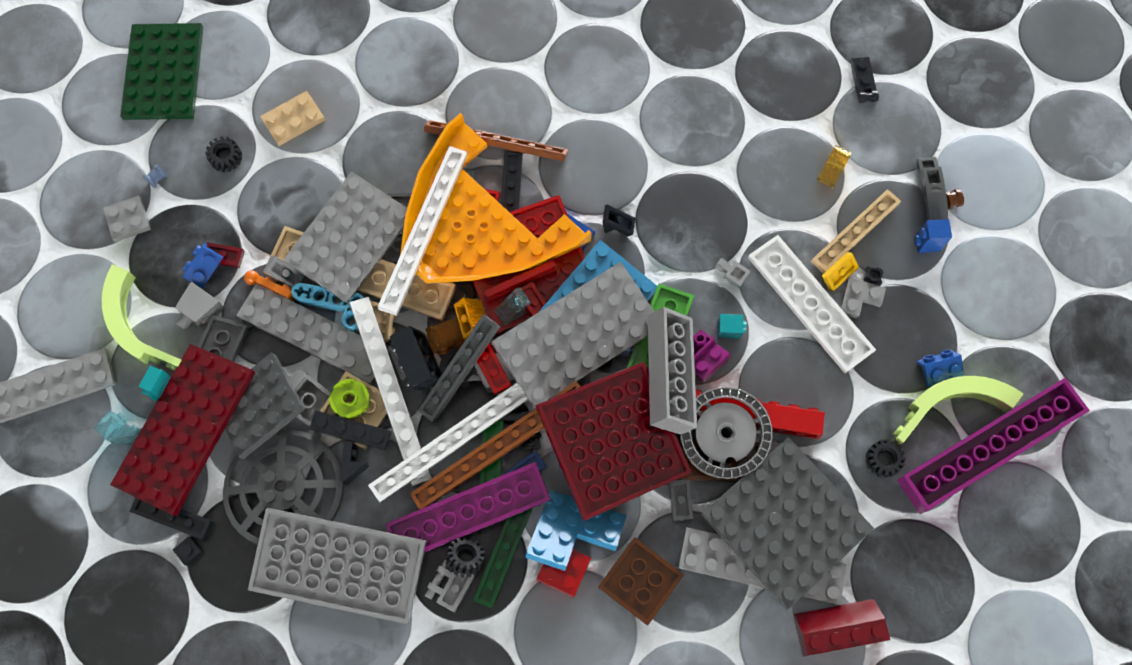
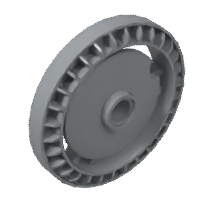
(742, 433)

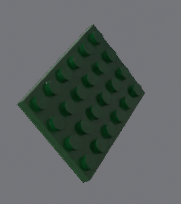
(162, 71)

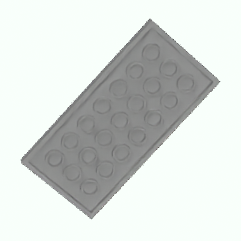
(575, 334)
(337, 565)

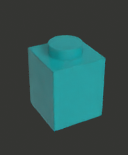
(731, 326)

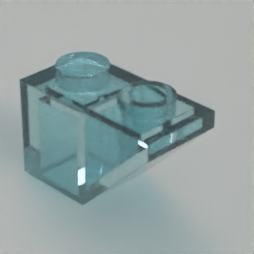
(116, 429)

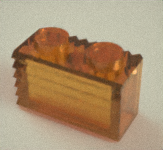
(445, 336)

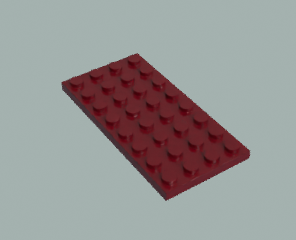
(182, 429)

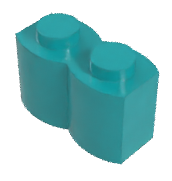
(154, 383)

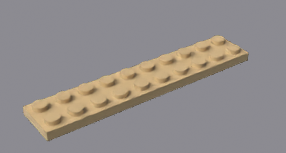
(422, 297)

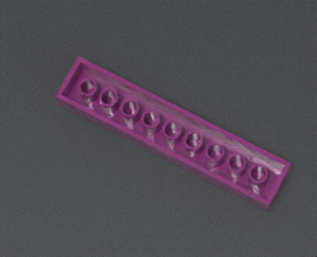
(992, 446)

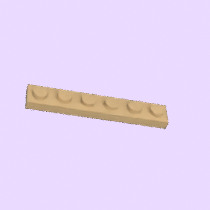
(856, 231)

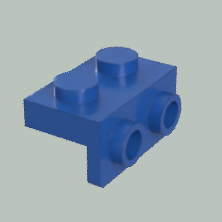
(202, 265)
(941, 367)

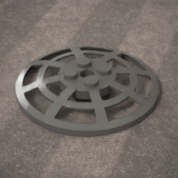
(288, 473)

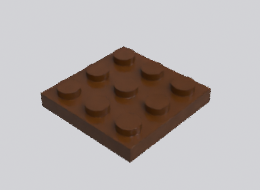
(640, 581)

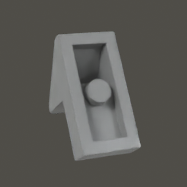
(282, 272)

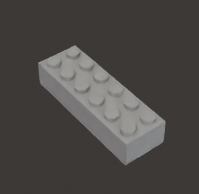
(671, 371)

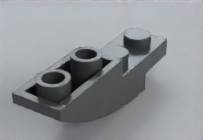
(933, 188)

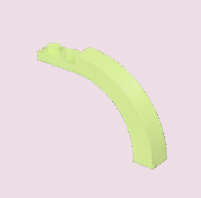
(115, 315)
(976, 387)

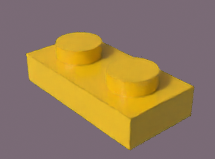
(840, 271)

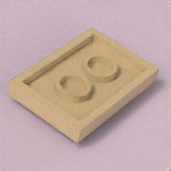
(292, 118)

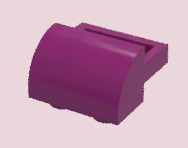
(707, 356)

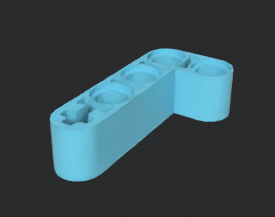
(327, 303)

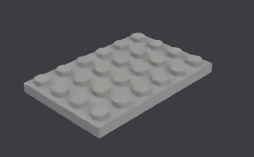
(348, 237)

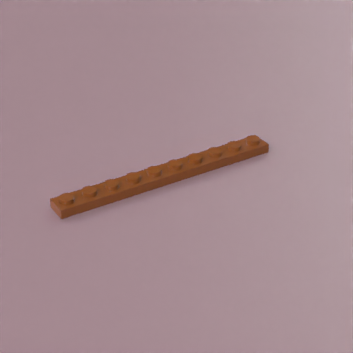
(481, 457)

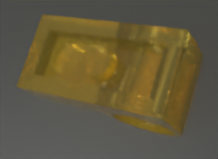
(834, 166)

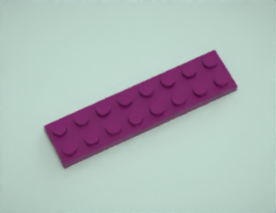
(474, 508)

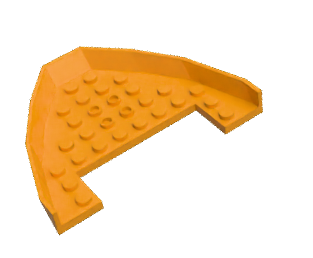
(475, 232)

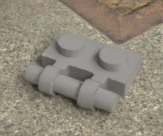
(454, 590)

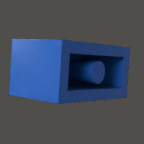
(933, 236)

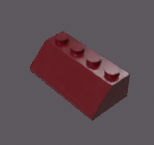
(840, 627)

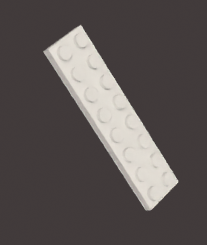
(811, 304)

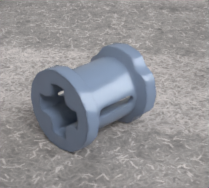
(155, 176)

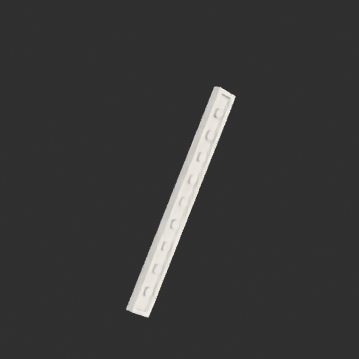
(422, 231)
(387, 382)
(447, 442)

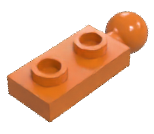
(252, 277)

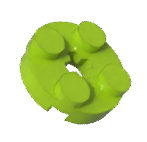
(339, 395)

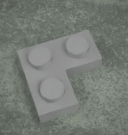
(860, 292)

